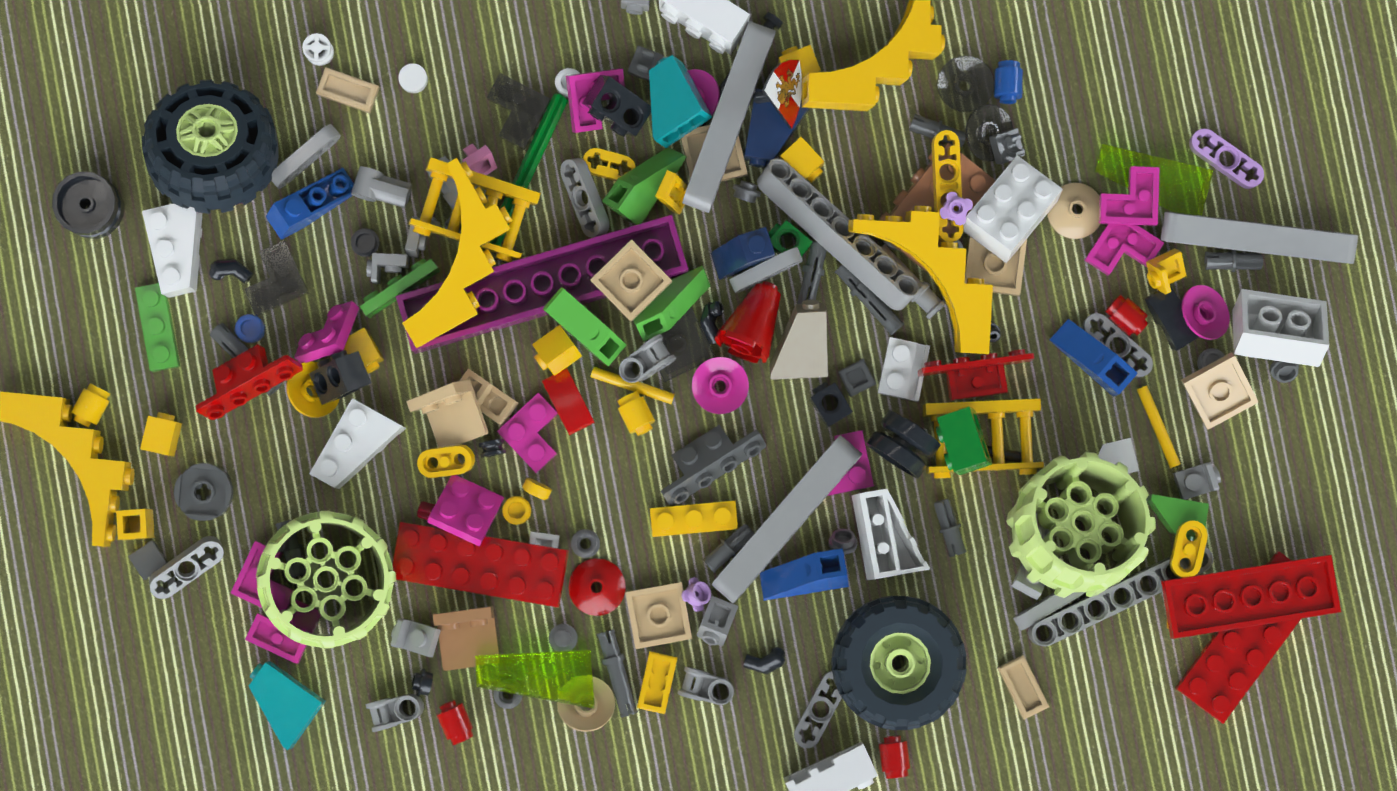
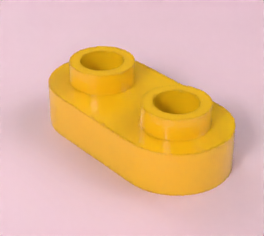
(447, 461)
(1191, 550)

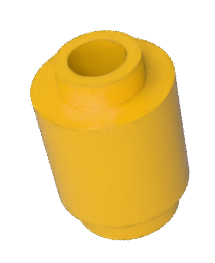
(90, 405)
(636, 413)

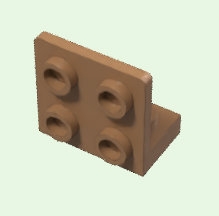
(466, 636)

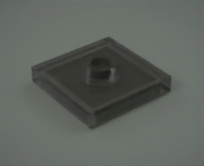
(688, 345)

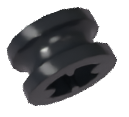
(492, 448)

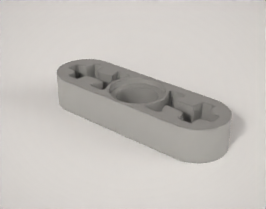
(305, 156)
(594, 203)
(766, 270)
(1117, 333)
(188, 555)
(1042, 609)
(802, 724)

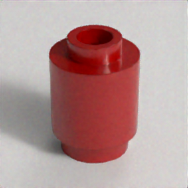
(1127, 315)
(455, 722)
(894, 757)

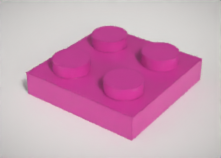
(465, 509)

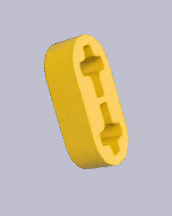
(610, 158)

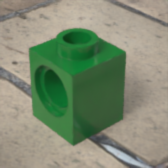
(802, 242)

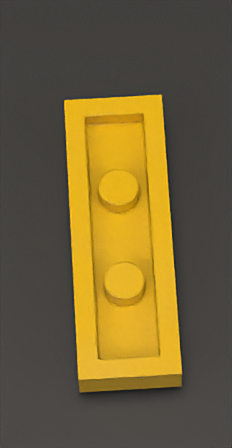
(693, 518)

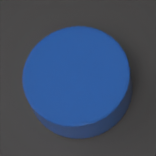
(250, 328)

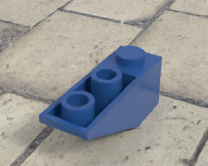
(309, 203)
(1093, 358)
(806, 575)

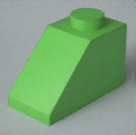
(1175, 511)

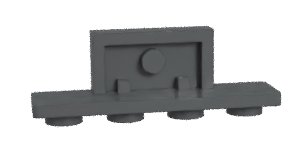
(708, 460)

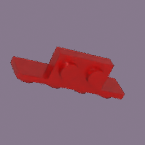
(976, 378)
(244, 379)

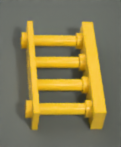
(494, 190)
(996, 412)

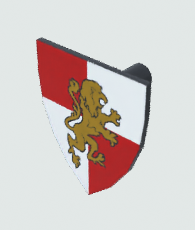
(783, 90)

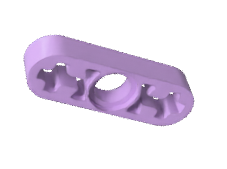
(1239, 177)

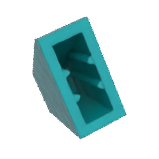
(674, 102)
(284, 702)

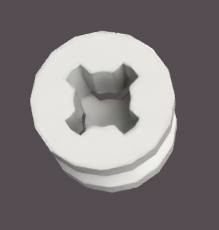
(314, 45)

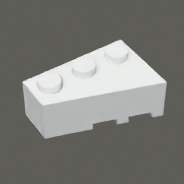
(175, 245)
(354, 443)
(884, 537)
(835, 773)

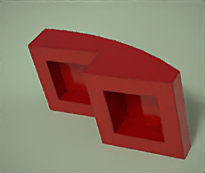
(568, 401)

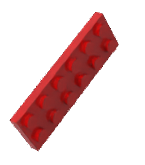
(492, 569)
(1250, 596)
(1233, 663)

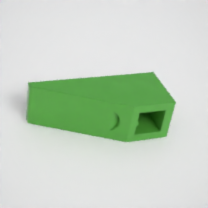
(635, 191)
(672, 303)
(584, 326)

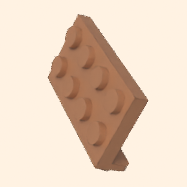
(974, 185)

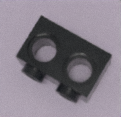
(620, 101)
(339, 376)

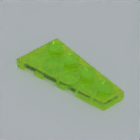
(1181, 185)
(541, 675)

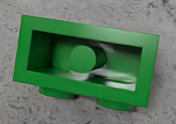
(963, 441)

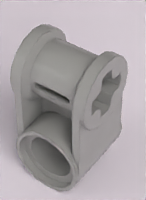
(650, 357)
(704, 686)
(390, 712)

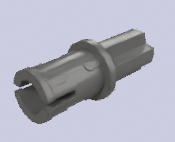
(930, 128)
(1233, 261)
(949, 527)
(728, 547)
(292, 550)

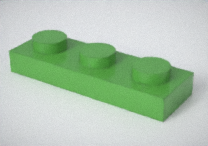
(376, 301)
(157, 328)

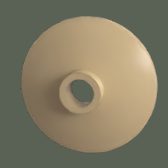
(1074, 225)
(594, 718)

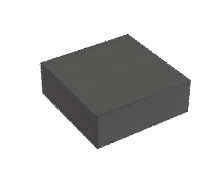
(856, 378)
(148, 559)

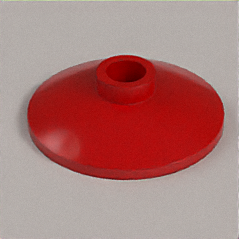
(612, 587)

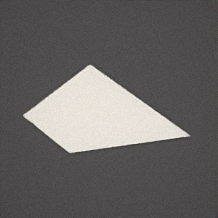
(1120, 451)

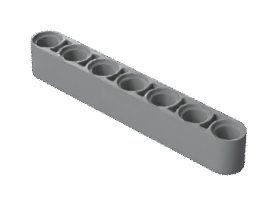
(729, 117)
(830, 229)
(1259, 237)
(786, 519)
(1106, 600)

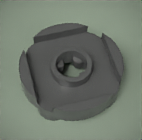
(193, 479)

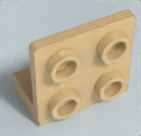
(452, 413)

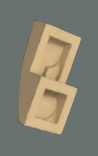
(491, 400)

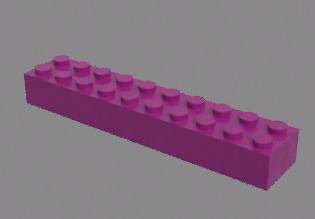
(525, 286)

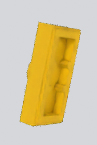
(672, 192)
(657, 682)

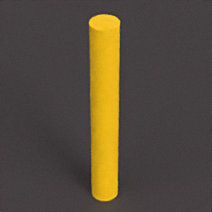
(642, 388)
(1158, 426)

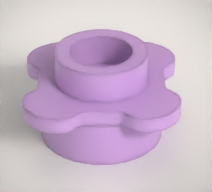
(948, 212)
(696, 594)

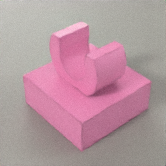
(479, 160)

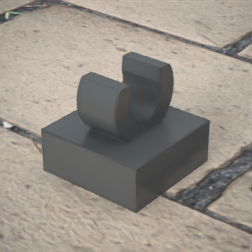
(642, 62)
(1006, 145)

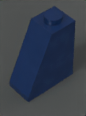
(768, 133)
(742, 253)

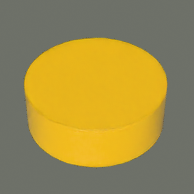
(536, 489)
(516, 510)

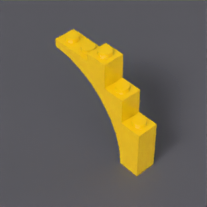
(856, 86)
(478, 226)
(967, 302)
(80, 447)

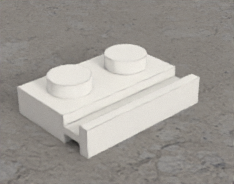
(901, 368)

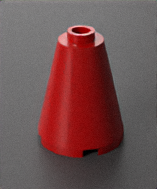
(752, 324)

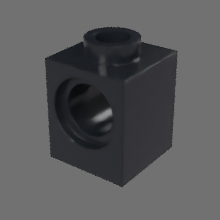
(830, 417)

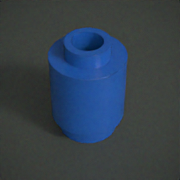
(1008, 82)

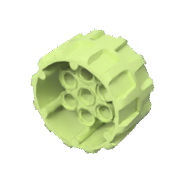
(1118, 496)
(341, 576)

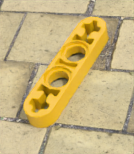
(943, 186)

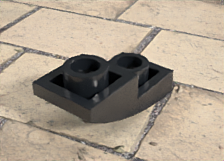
(1168, 313)

